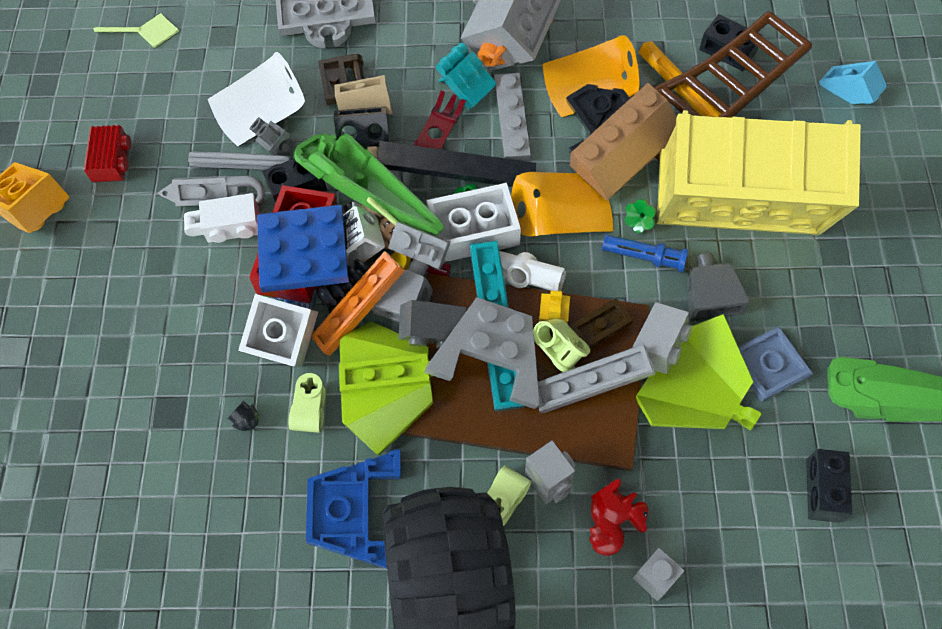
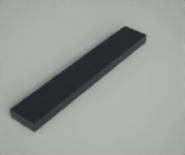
(451, 164)

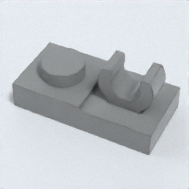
(419, 244)

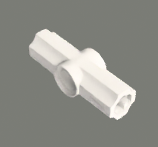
(526, 270)

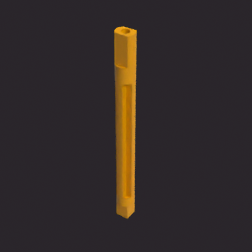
(668, 70)

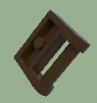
(333, 73)

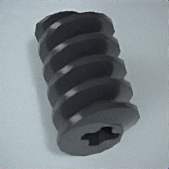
(333, 293)

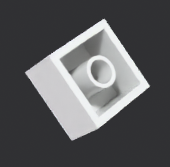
(278, 331)

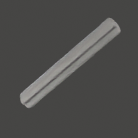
(235, 160)

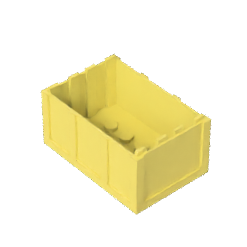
(758, 174)

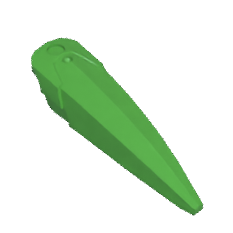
(362, 176)
(884, 391)

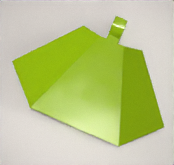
(382, 384)
(703, 385)

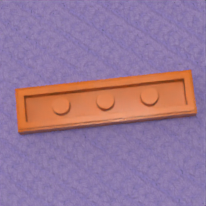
(357, 303)

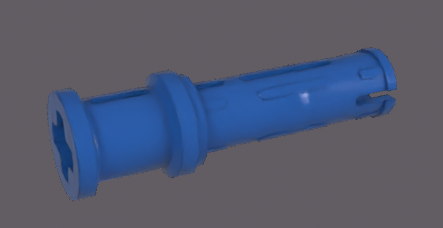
(611, 245)

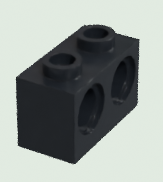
(722, 32)
(361, 120)
(292, 175)
(829, 485)

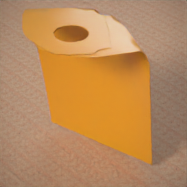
(594, 66)
(564, 204)

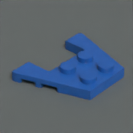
(340, 508)

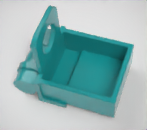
(465, 75)

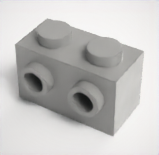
(664, 334)
(550, 473)

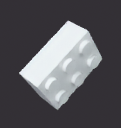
(476, 218)

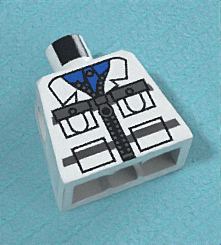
(362, 233)

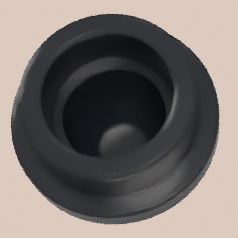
(244, 417)

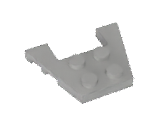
(497, 337)

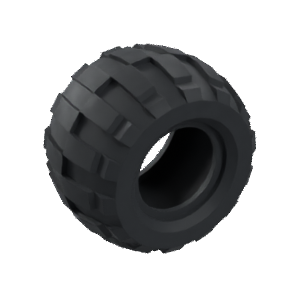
(448, 561)

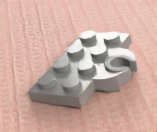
(323, 18)

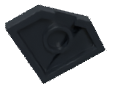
(595, 105)

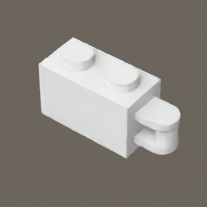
(224, 218)

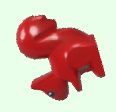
(608, 512)

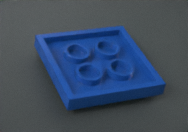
(301, 248)

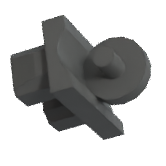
(272, 137)

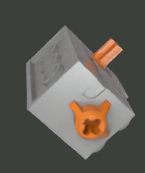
(508, 30)

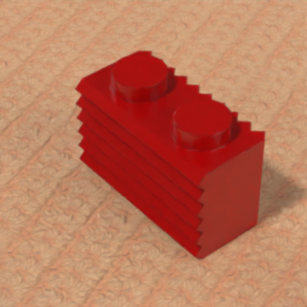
(107, 153)

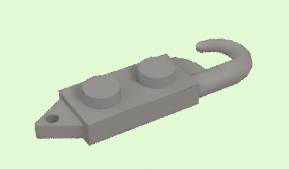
(194, 189)

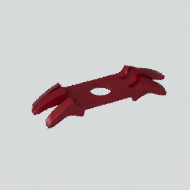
(441, 121)

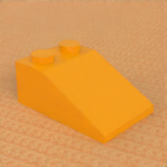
(29, 197)

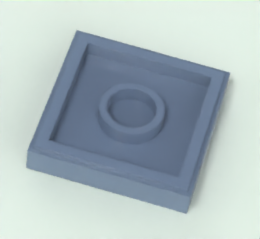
(773, 363)

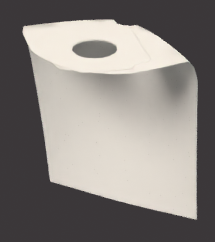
(257, 94)

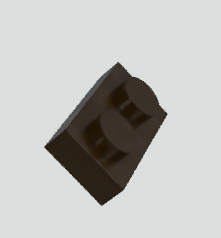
(602, 323)

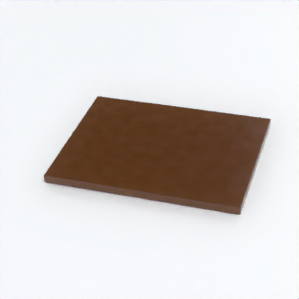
(591, 430)

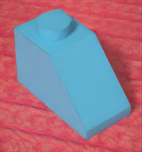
(855, 82)

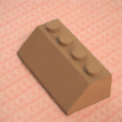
(625, 142)

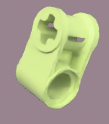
(564, 348)
(308, 409)
(508, 491)

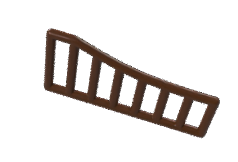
(731, 49)

